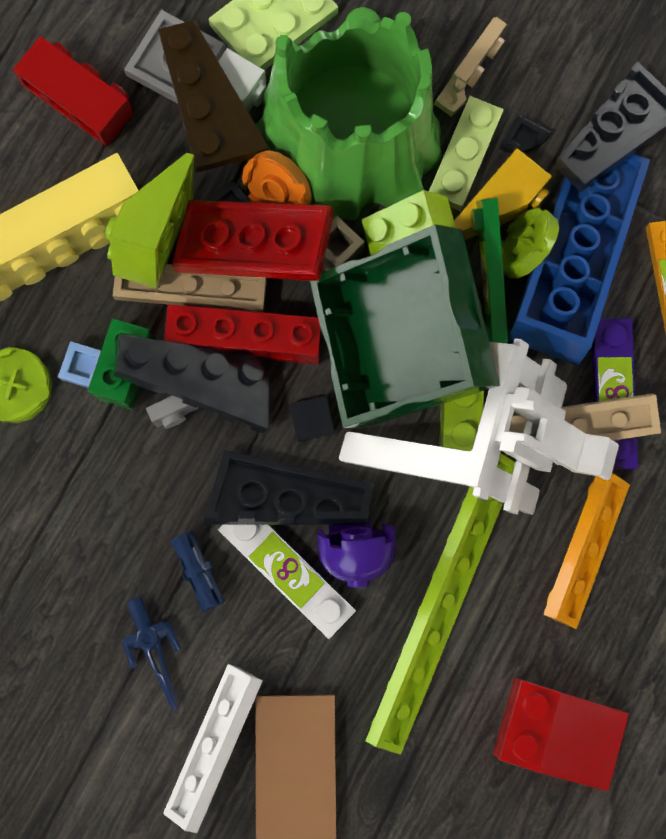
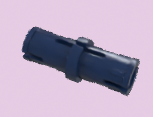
(197, 571)

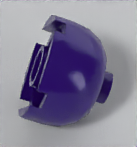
(357, 552)

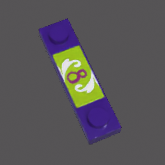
(615, 376)

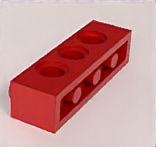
(245, 332)

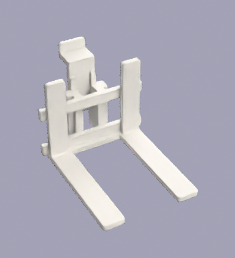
(544, 440)

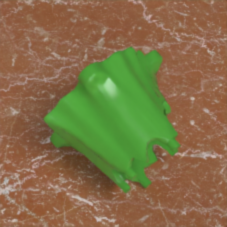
(354, 112)

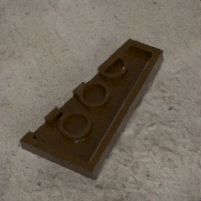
(210, 108)

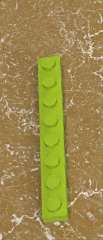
(435, 619)

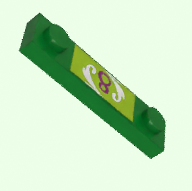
(486, 222)

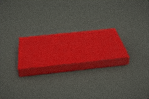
(253, 239)

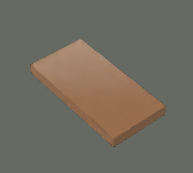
(295, 767)

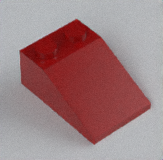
(560, 735)

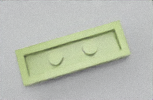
(466, 151)

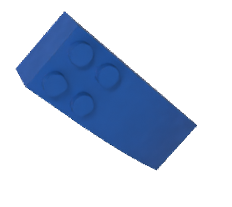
(572, 283)

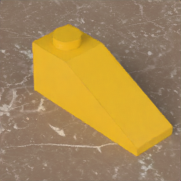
(517, 186)

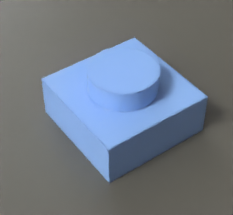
(79, 364)

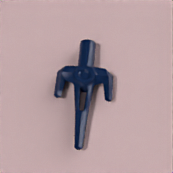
(150, 638)

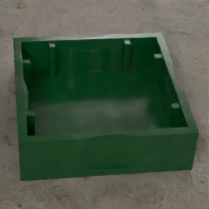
(404, 328)

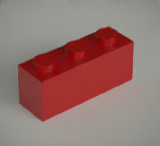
(74, 90)

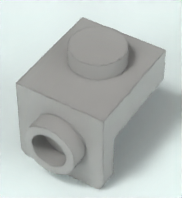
(169, 412)

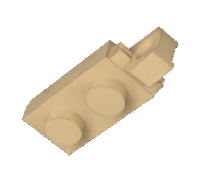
(469, 71)

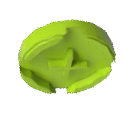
(528, 242)
(23, 385)

